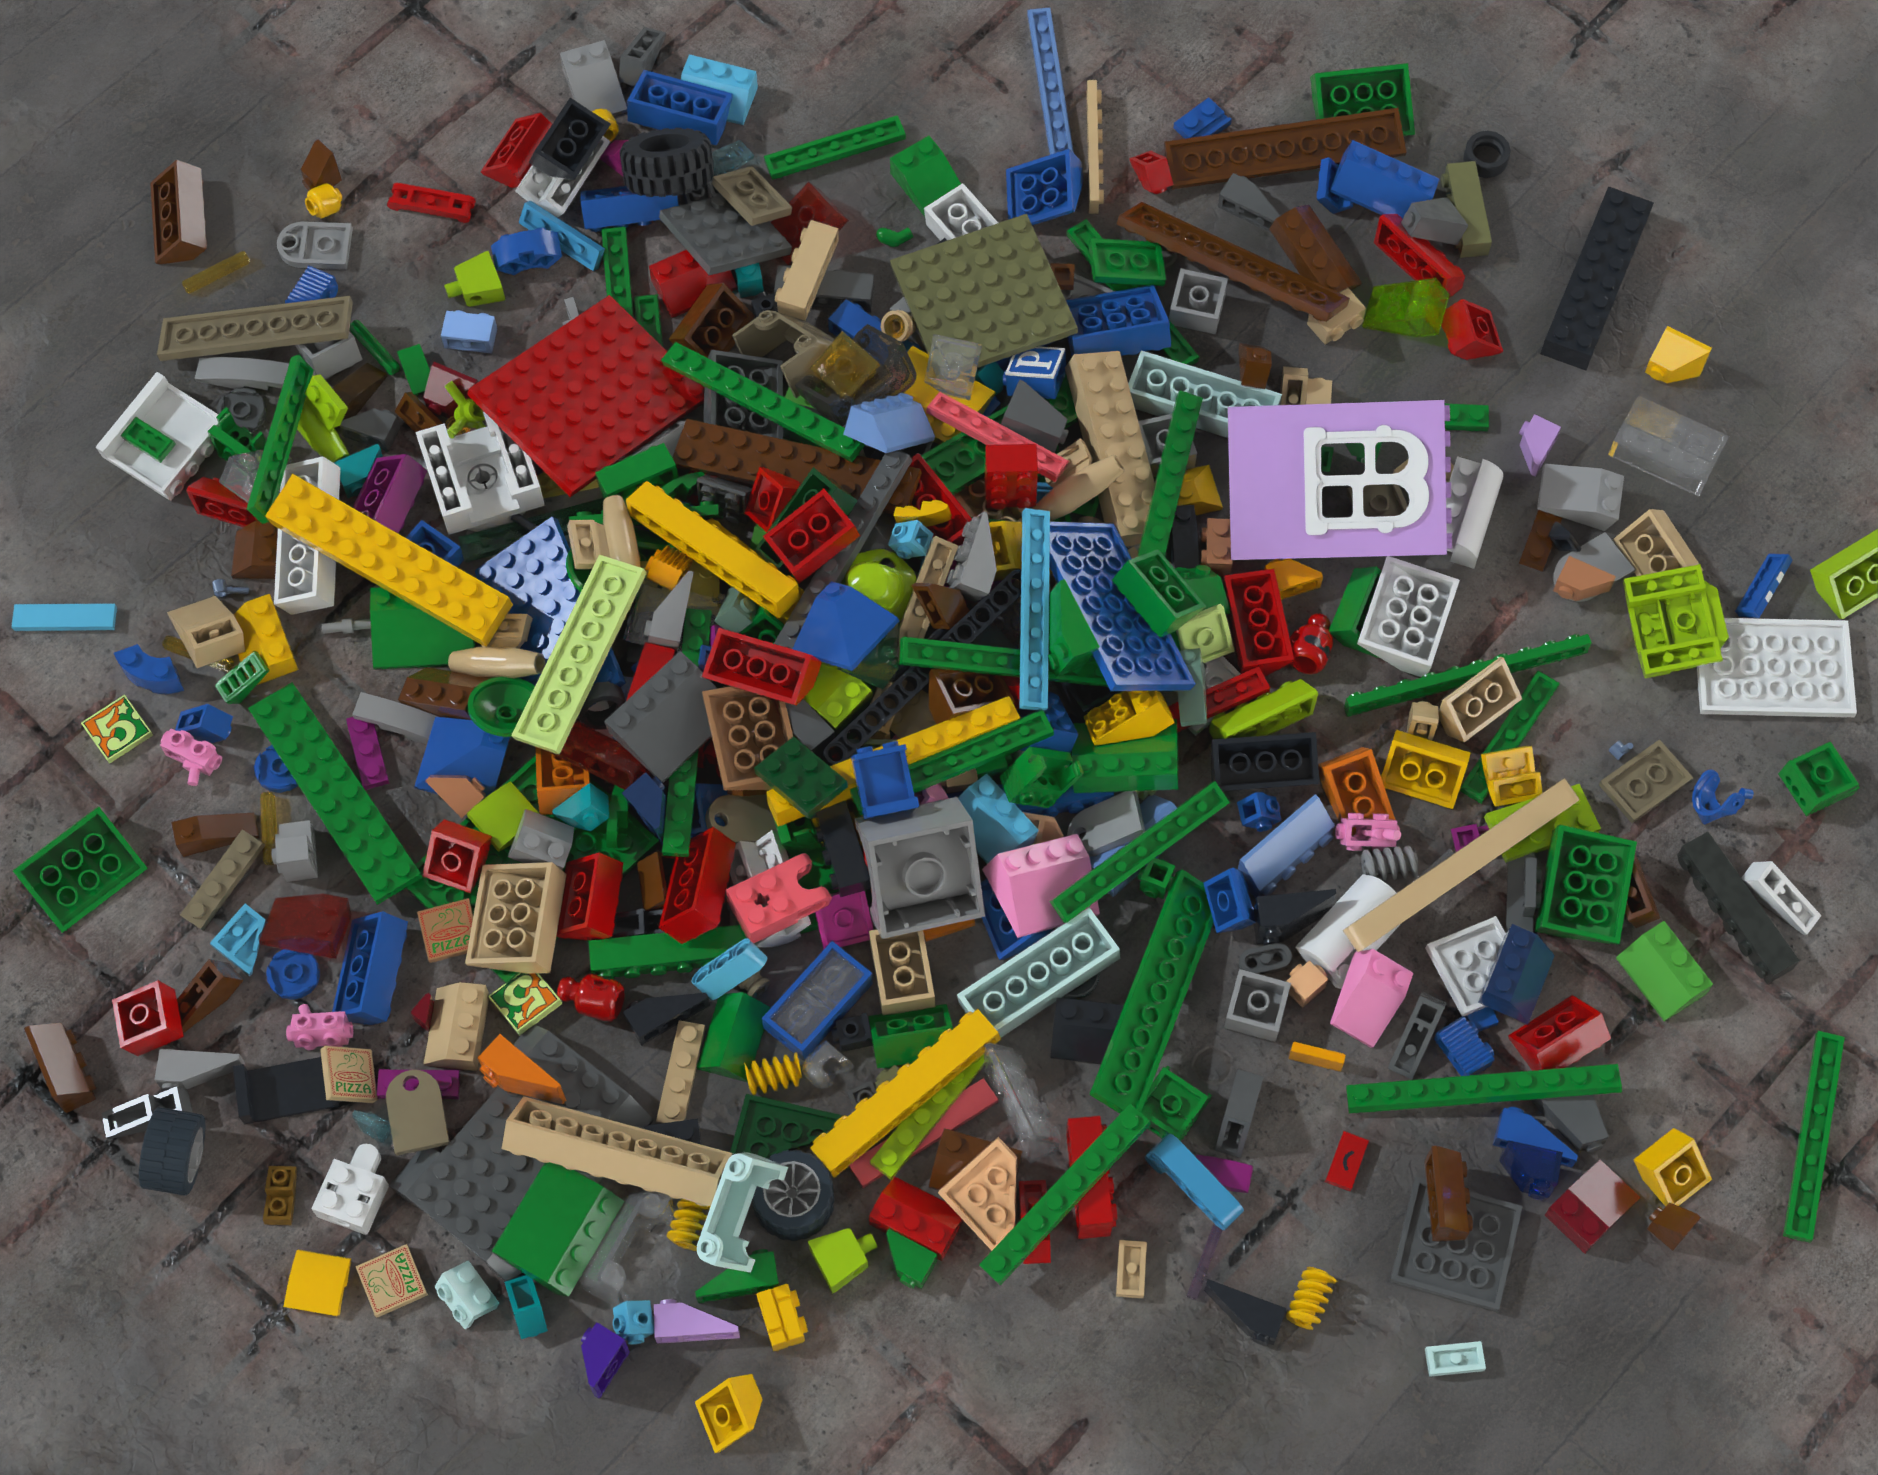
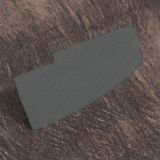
(136, 1114)

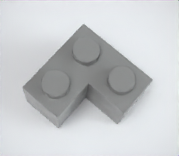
(296, 851)

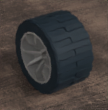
(172, 1151)
(799, 1203)

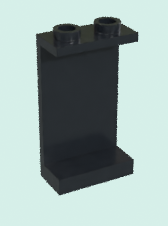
(280, 1090)

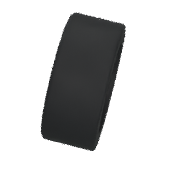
(1493, 140)
(601, 692)

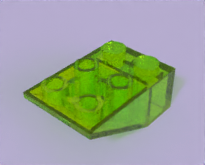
(1407, 308)

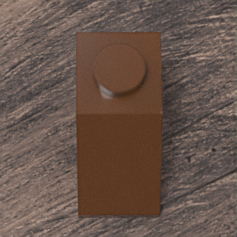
(320, 167)
(941, 604)
(1672, 1224)

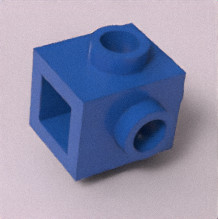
(1259, 811)

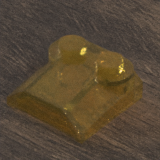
(845, 366)

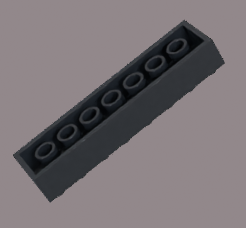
(1596, 278)

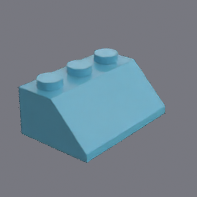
(727, 78)
(996, 822)

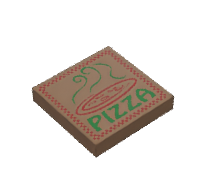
(446, 929)

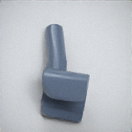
(221, 590)
(1620, 749)

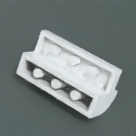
(557, 193)
(1471, 504)
(757, 857)
(1327, 942)

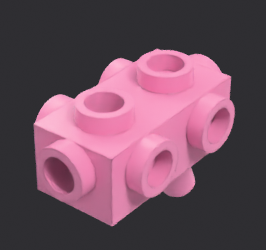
(194, 754)
(1374, 832)
(319, 1029)

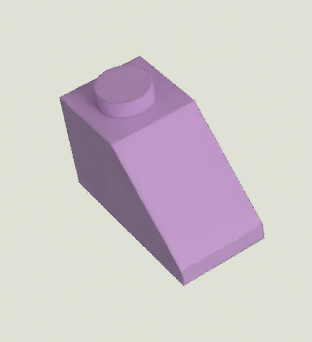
(1537, 441)

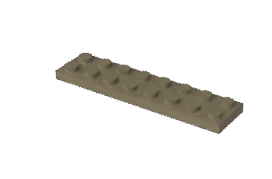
(255, 328)

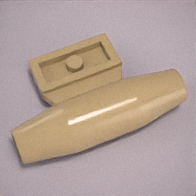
(1079, 480)
(612, 539)
(502, 654)

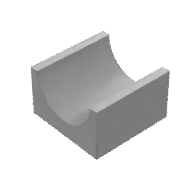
(922, 868)

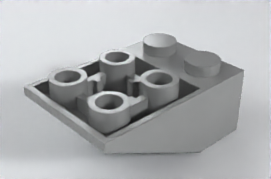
(975, 561)

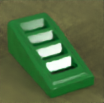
(228, 685)

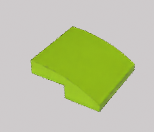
(500, 815)

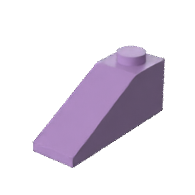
(684, 1323)

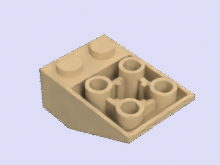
(208, 631)

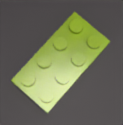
(1576, 816)

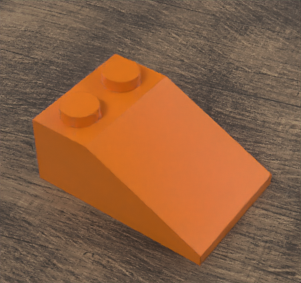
(556, 780)
(1354, 785)
(516, 1073)

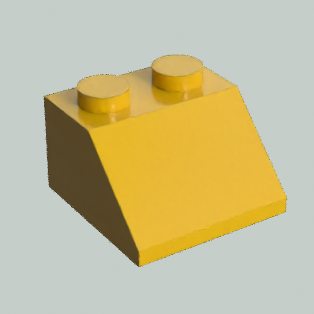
(1673, 1168)

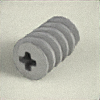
(1390, 862)

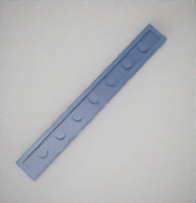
(1049, 80)

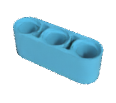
(729, 969)

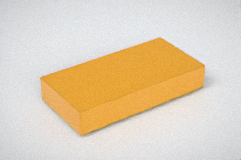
(1317, 1056)

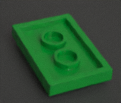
(1127, 262)

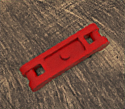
(431, 201)

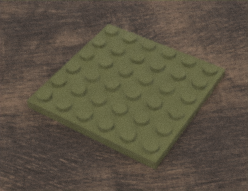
(986, 291)

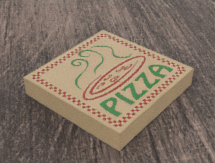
(348, 1074)
(391, 1280)

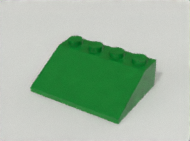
(1364, 91)
(408, 636)
(1127, 765)
(79, 869)
(1585, 885)
(558, 1227)

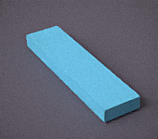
(63, 617)

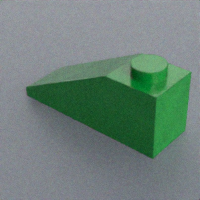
(739, 1283)

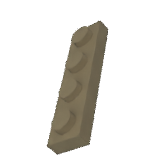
(222, 880)

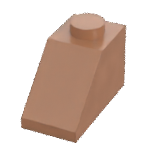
(1582, 580)
(458, 791)

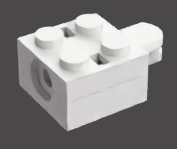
(352, 1191)

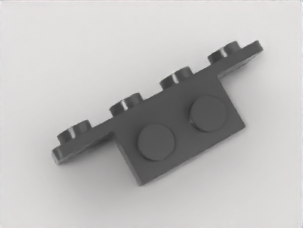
(1521, 891)

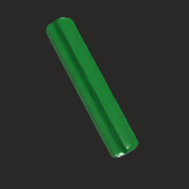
(374, 347)

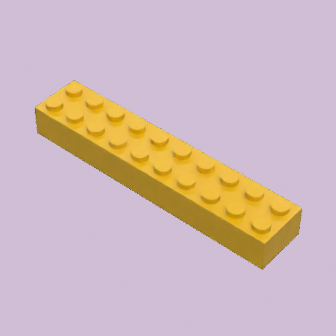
(389, 560)

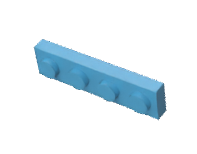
(571, 240)

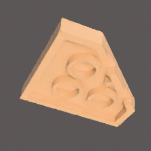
(986, 1193)

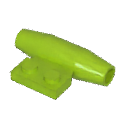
(320, 417)

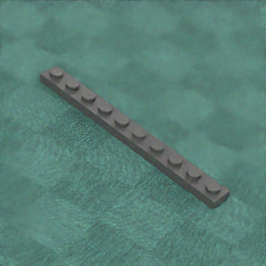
(864, 517)

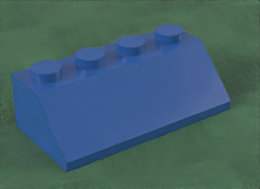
(676, 103)
(1380, 181)
(621, 207)
(370, 968)

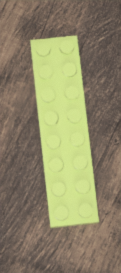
(579, 654)

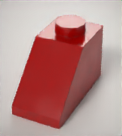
(1152, 171)

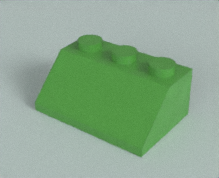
(1664, 971)

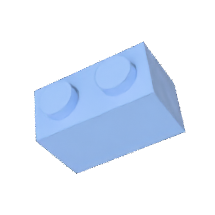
(469, 331)

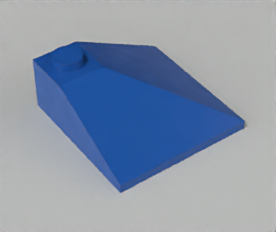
(1045, 187)
(843, 626)
(462, 749)

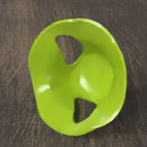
(880, 583)

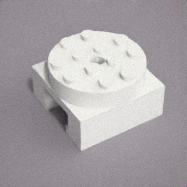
(469, 459)

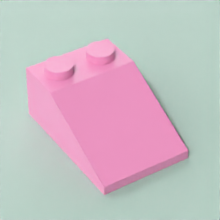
(1370, 996)

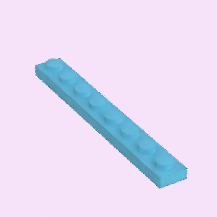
(1034, 609)

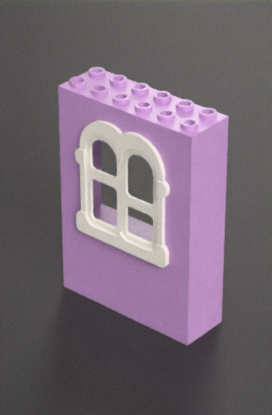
(1280, 480)

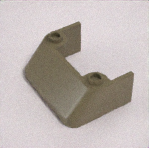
(773, 329)

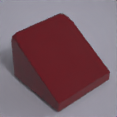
(423, 1011)

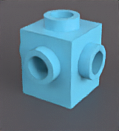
(910, 539)
(633, 1321)

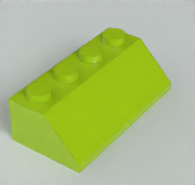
(1849, 577)
(1268, 713)

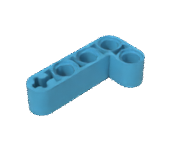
(1195, 1180)

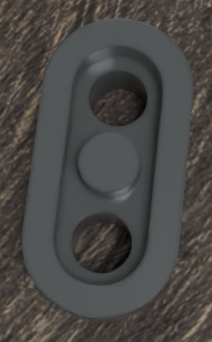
(1264, 960)

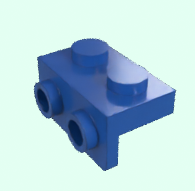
(1326, 177)

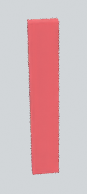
(991, 432)
(968, 1105)

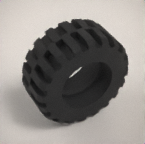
(667, 162)

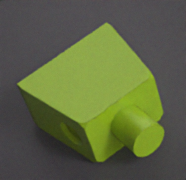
(476, 281)
(841, 1256)

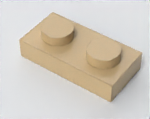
(1131, 1269)

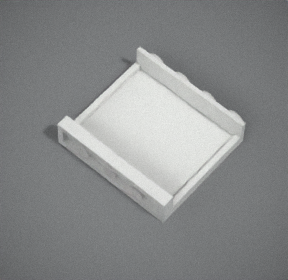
(175, 417)

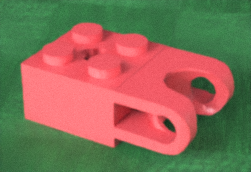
(781, 893)

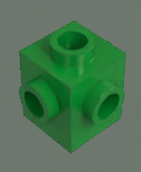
(1156, 878)

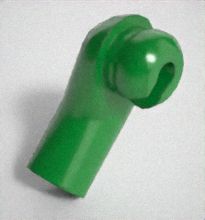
(893, 238)

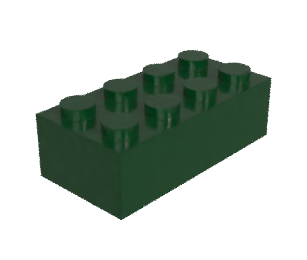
(810, 487)

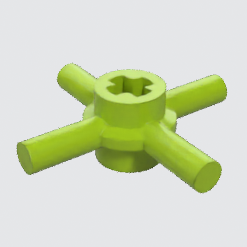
(467, 413)

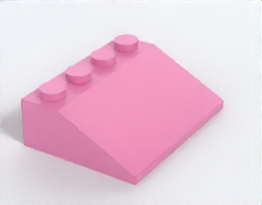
(1032, 877)

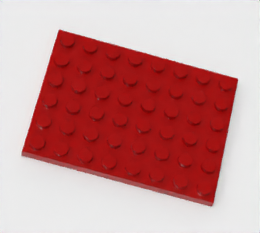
(587, 395)

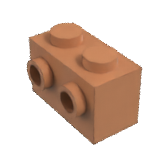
(1217, 546)

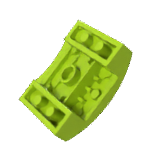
(1675, 620)

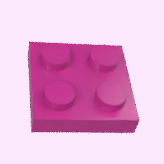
(844, 920)

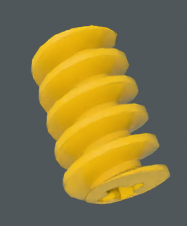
(773, 1074)
(686, 1224)
(1309, 1296)

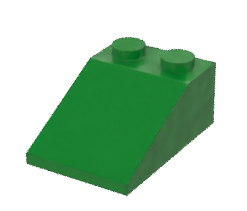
(923, 172)
(1069, 634)

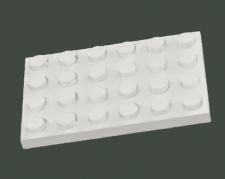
(1781, 670)

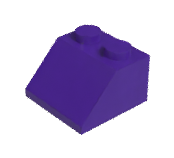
(602, 1356)

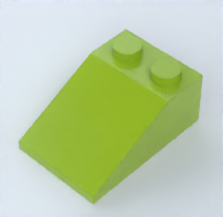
(837, 696)

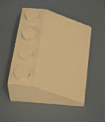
(516, 917)

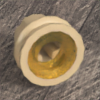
(898, 325)

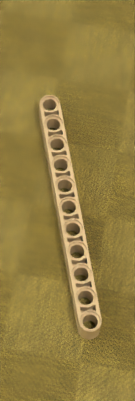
(1460, 865)

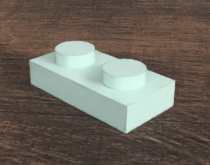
(1455, 1358)

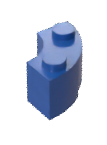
(526, 250)
(149, 672)

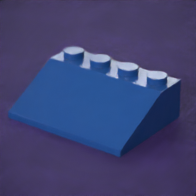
(1119, 322)

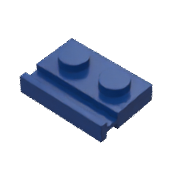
(1202, 120)

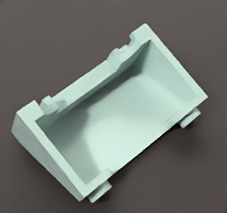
(720, 1238)

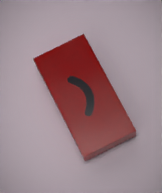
(1347, 1161)

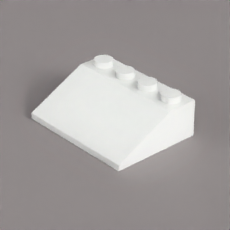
(1408, 615)

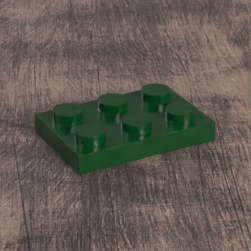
(801, 777)

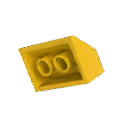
(265, 635)
(1424, 769)

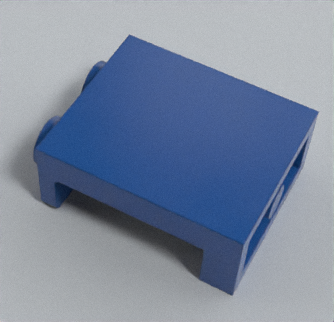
(883, 780)

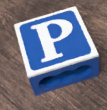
(1040, 368)

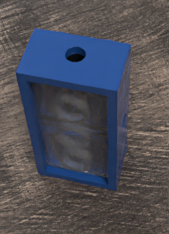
(817, 1000)

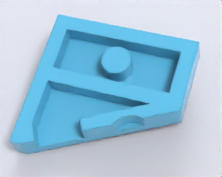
(240, 939)

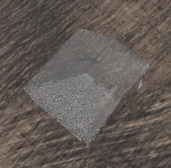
(953, 366)

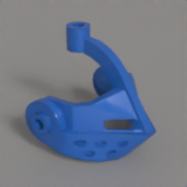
(1705, 794)

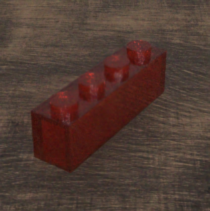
(601, 756)

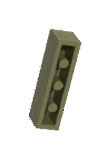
(1466, 195)

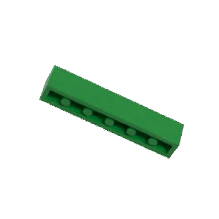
(659, 952)

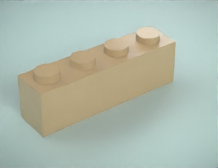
(807, 270)

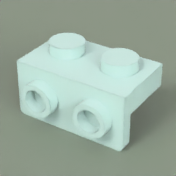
(465, 1294)

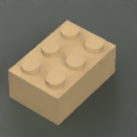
(902, 972)

